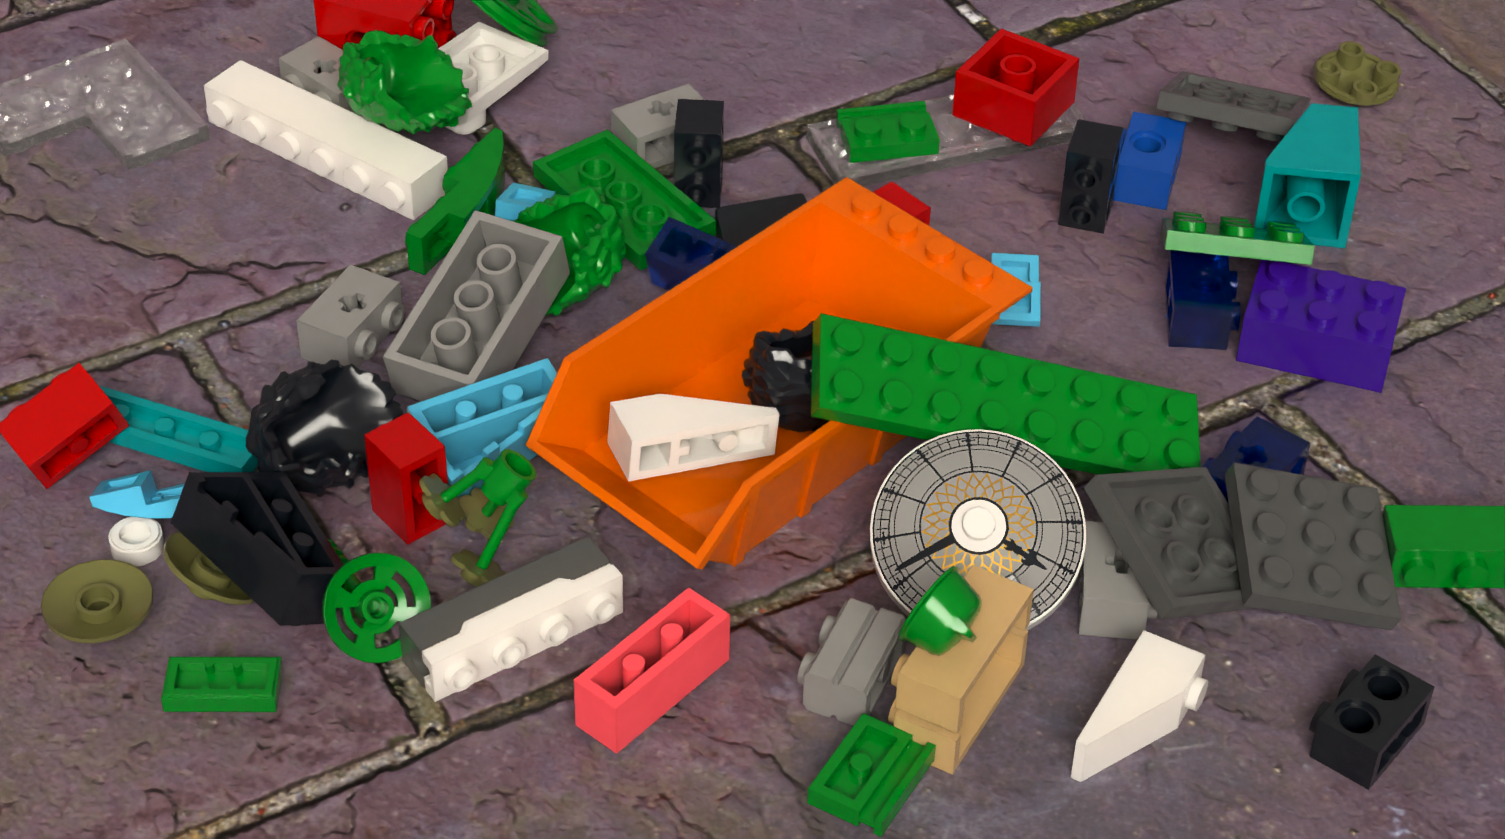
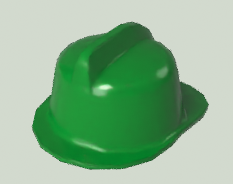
(943, 614)

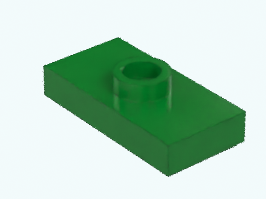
(222, 684)

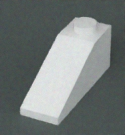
(683, 433)
(1141, 703)

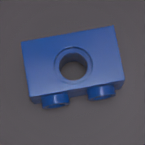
(1149, 160)

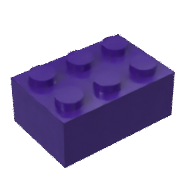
(1321, 324)

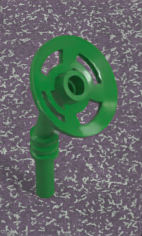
(371, 603)

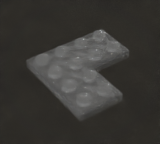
(111, 94)

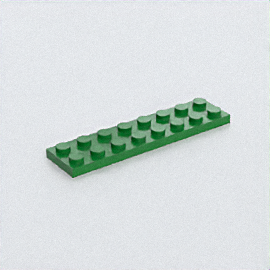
(941, 386)

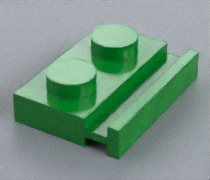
(887, 131)
(871, 774)

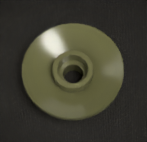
(200, 573)
(97, 601)

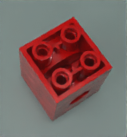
(350, 19)

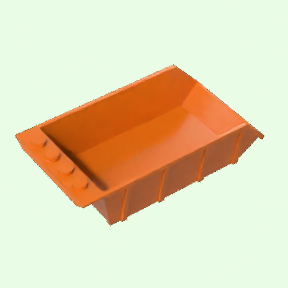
(831, 256)

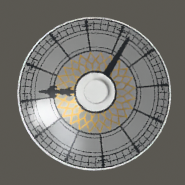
(979, 504)

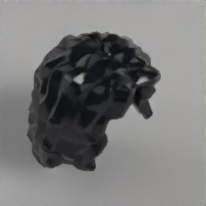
(782, 376)
(317, 423)

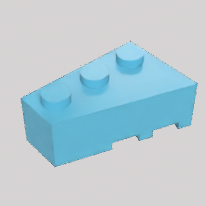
(486, 417)

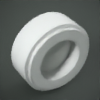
(136, 540)

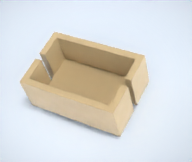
(955, 693)

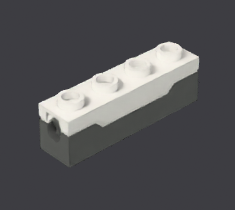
(511, 618)

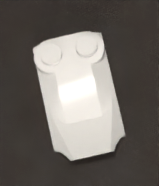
(491, 67)

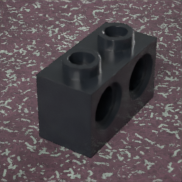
(699, 150)
(1090, 176)
(1370, 720)

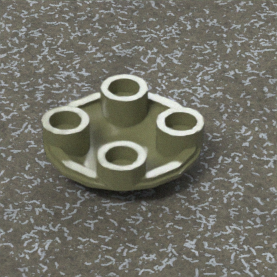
(1356, 75)

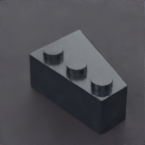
(261, 539)

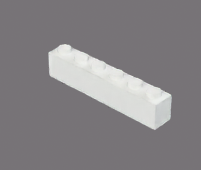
(326, 139)

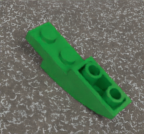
(468, 187)

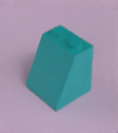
(1314, 175)

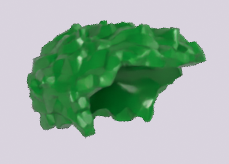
(402, 82)
(591, 241)

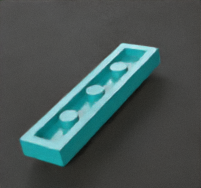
(181, 435)

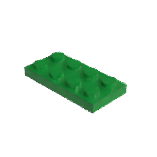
(626, 183)

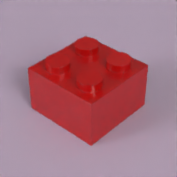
(1015, 87)

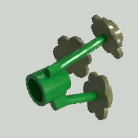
(485, 509)

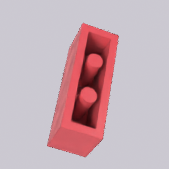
(651, 670)

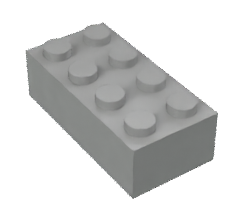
(477, 308)

